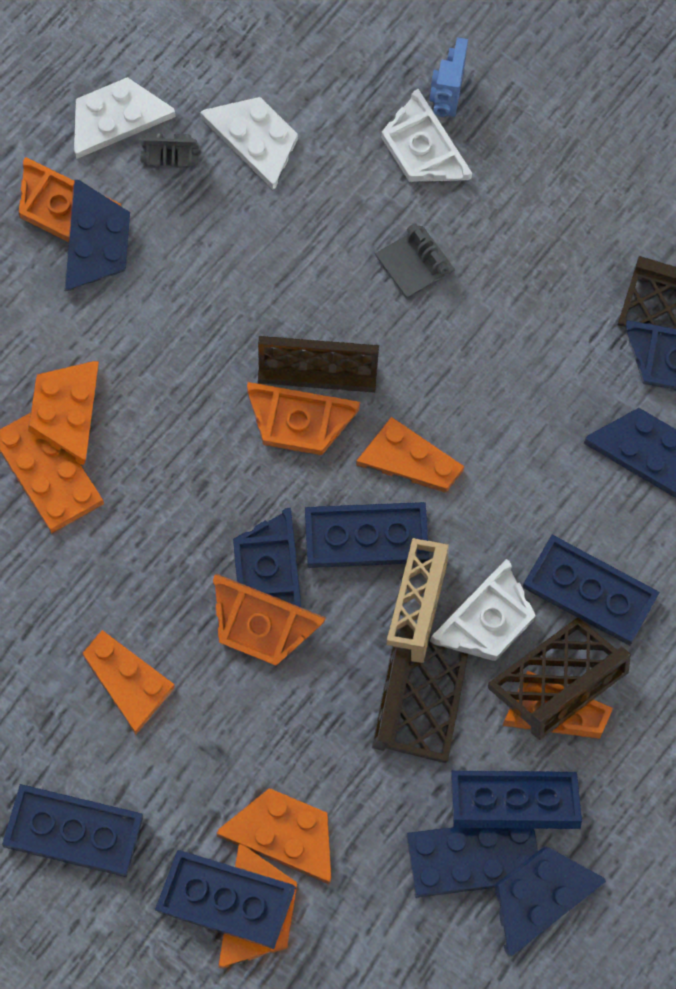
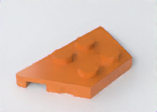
(46, 199)
(64, 408)
(299, 418)
(260, 622)
(283, 832)
(238, 950)

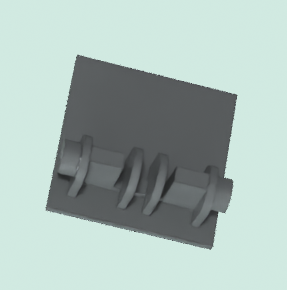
(155, 142)
(414, 261)

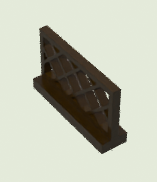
(656, 274)
(317, 365)
(581, 689)
(393, 698)

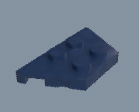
(95, 237)
(654, 353)
(641, 446)
(268, 558)
(541, 894)

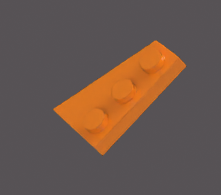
(128, 679)
(586, 722)

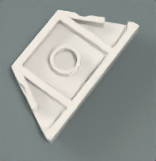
(116, 114)
(254, 135)
(423, 145)
(488, 618)

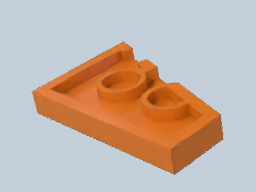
(410, 456)

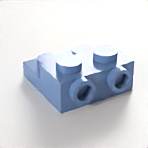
(448, 80)

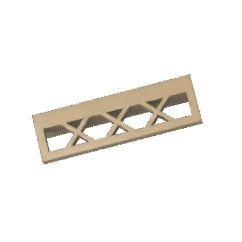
(428, 603)

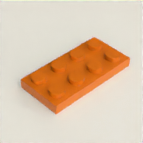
(48, 476)

